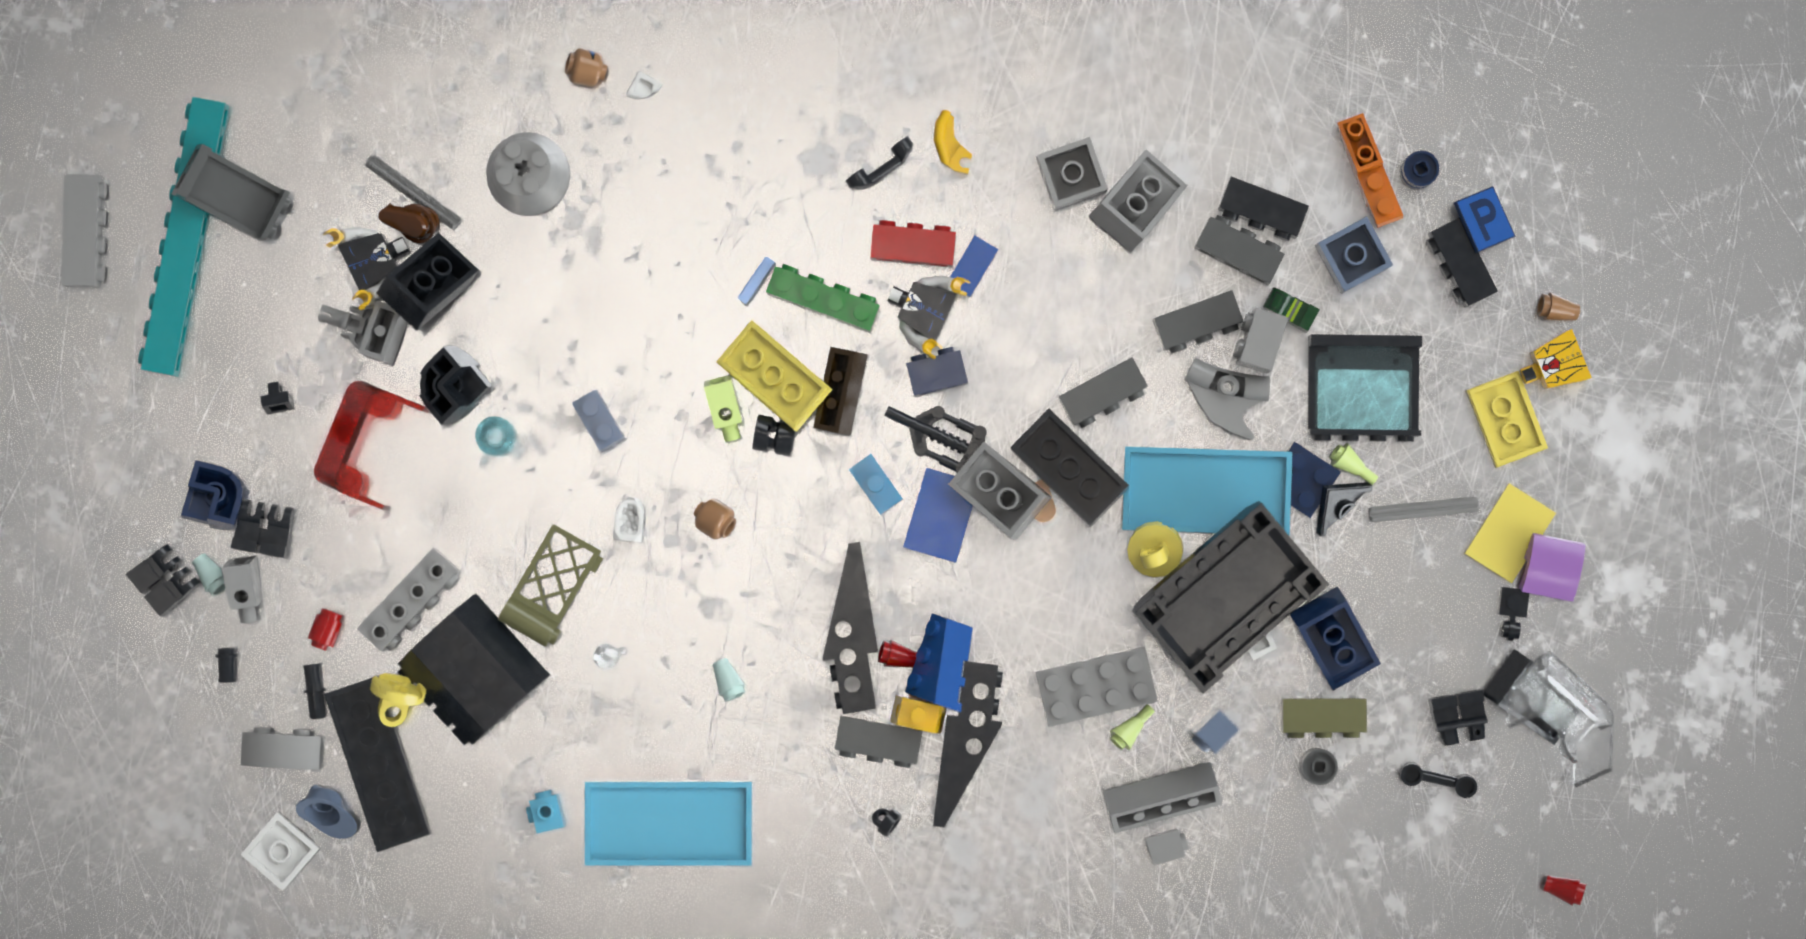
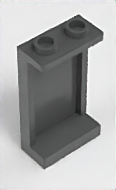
(231, 193)

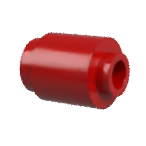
(325, 629)

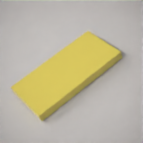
(774, 375)

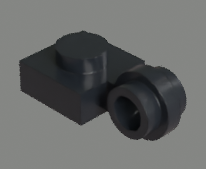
(1513, 604)

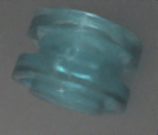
(482, 436)

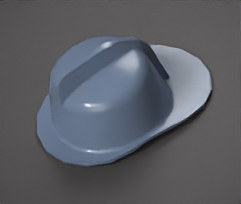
(325, 811)

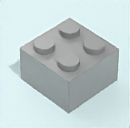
(1071, 173)
(1261, 340)

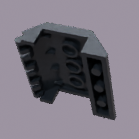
(472, 669)

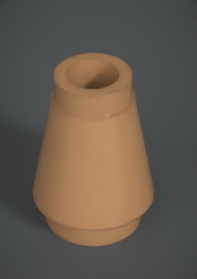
(1557, 308)

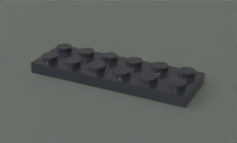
(377, 767)

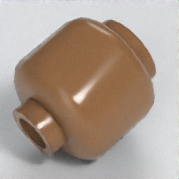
(585, 67)
(714, 518)

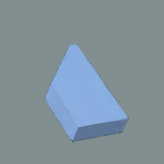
(756, 280)

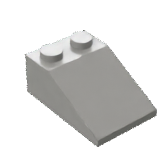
(1138, 200)
(1000, 491)

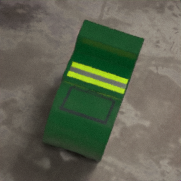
(1299, 312)

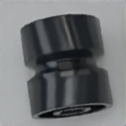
(783, 437)

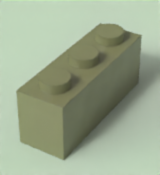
(1323, 716)

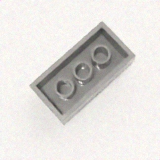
(1096, 686)

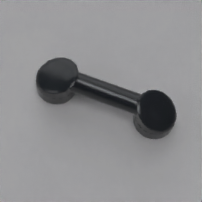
(862, 179)
(1463, 783)

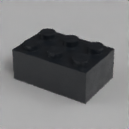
(427, 281)

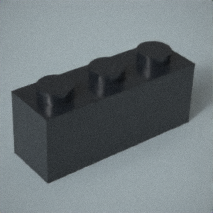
(1262, 209)
(1461, 263)

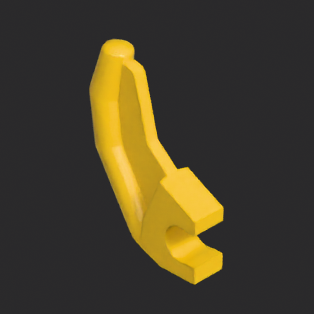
(947, 146)

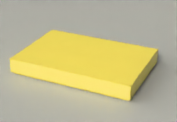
(1506, 419)
(1507, 532)

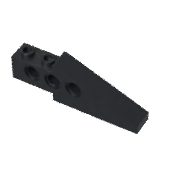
(853, 607)
(956, 762)

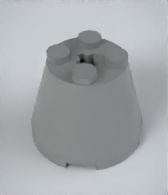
(535, 190)

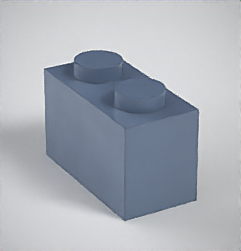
(598, 420)

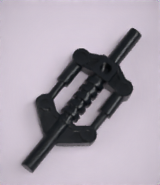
(921, 427)

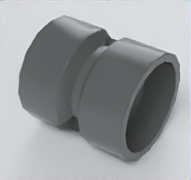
(1318, 766)

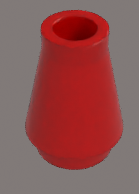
(896, 655)
(1566, 889)

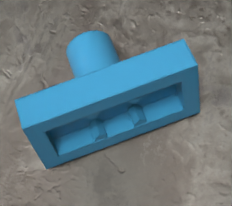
(875, 484)

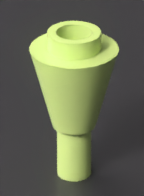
(1347, 460)
(1126, 733)

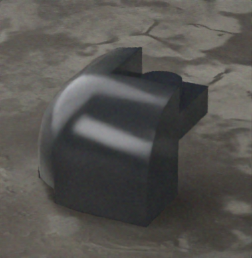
(451, 384)

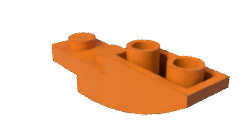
(1369, 170)

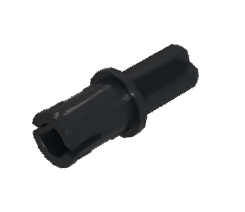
(314, 691)

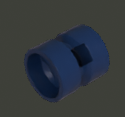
(1419, 170)

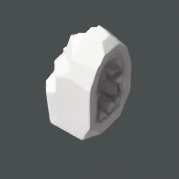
(629, 521)

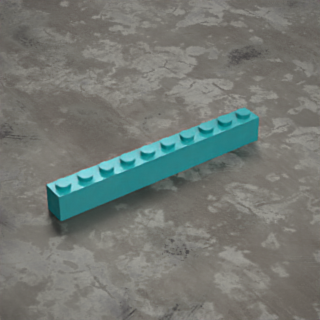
(180, 249)

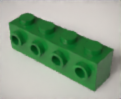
(823, 299)

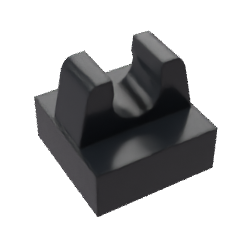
(276, 400)

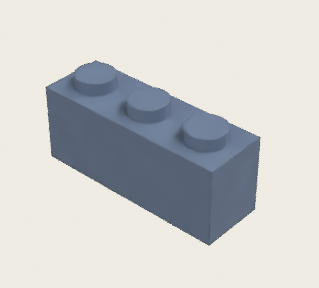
(1213, 731)

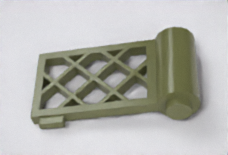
(537, 621)

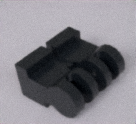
(270, 541)
(149, 576)

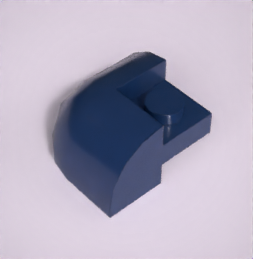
(213, 496)

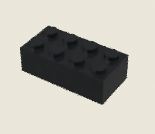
(1069, 467)

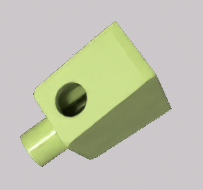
(722, 394)

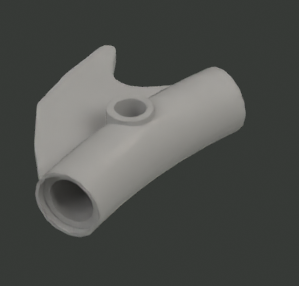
(1226, 407)

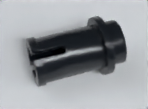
(226, 664)

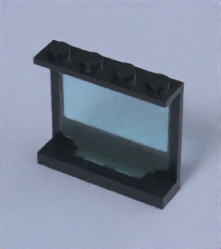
(1363, 387)

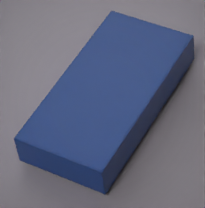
(974, 263)

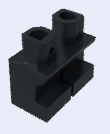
(1470, 711)

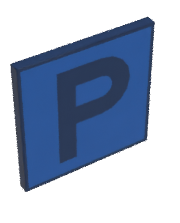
(1484, 219)

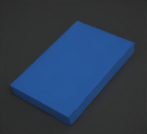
(938, 518)

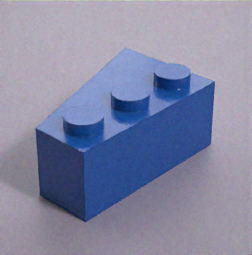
(940, 662)

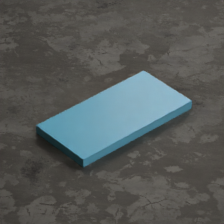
(1203, 486)
(668, 823)

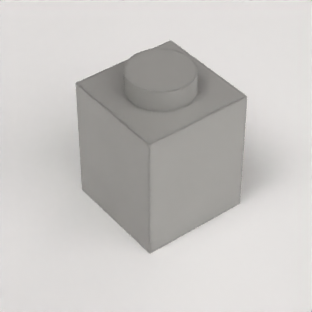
(1166, 846)

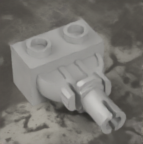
(375, 330)

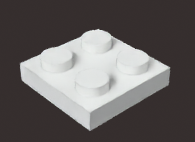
(280, 851)

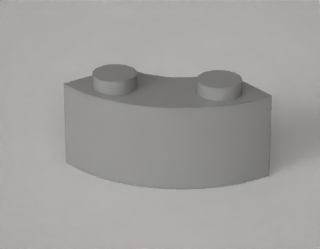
(280, 750)

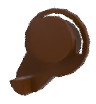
(411, 220)

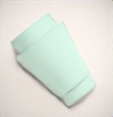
(209, 574)
(728, 681)

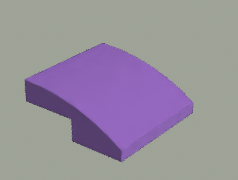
(1552, 567)

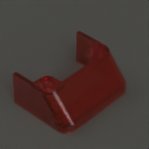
(332, 462)

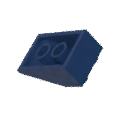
(1335, 638)

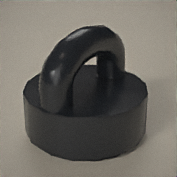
(889, 822)

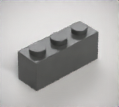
(1240, 249)
(1198, 322)
(1103, 393)
(878, 741)

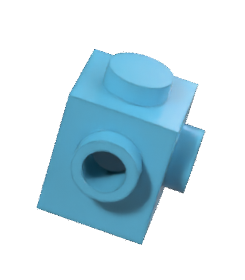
(546, 812)

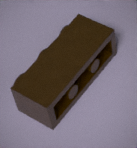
(844, 375)

